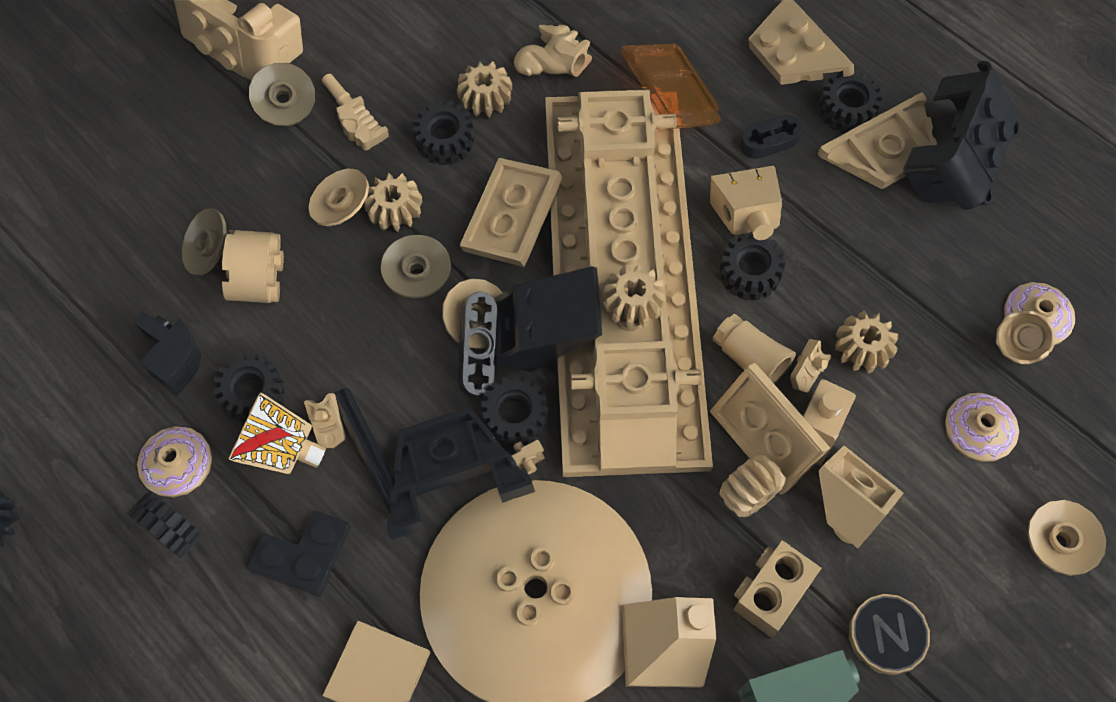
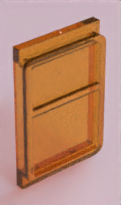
(672, 83)

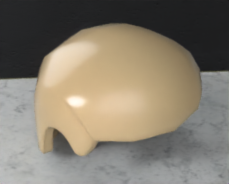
(1025, 337)

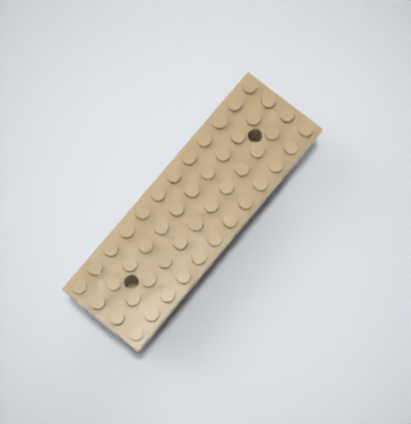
(636, 392)

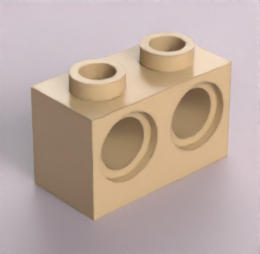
(782, 592)

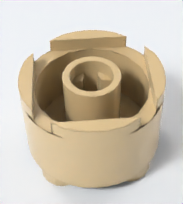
(252, 266)

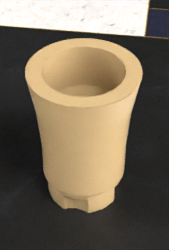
(749, 345)

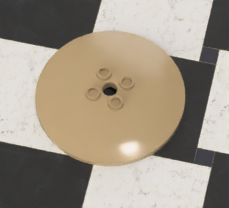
(520, 646)

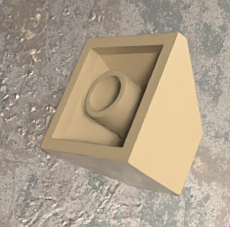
(855, 496)
(668, 642)

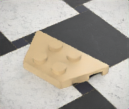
(796, 47)
(882, 145)

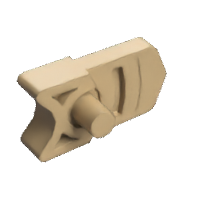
(809, 366)
(326, 421)
(528, 455)

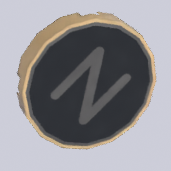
(889, 634)

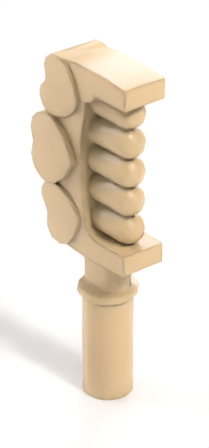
(354, 117)

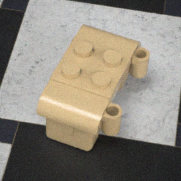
(241, 43)

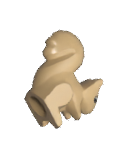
(559, 56)

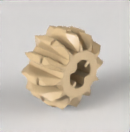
(484, 89)
(393, 202)
(634, 296)
(870, 355)
(752, 486)

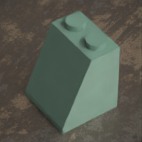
(817, 680)

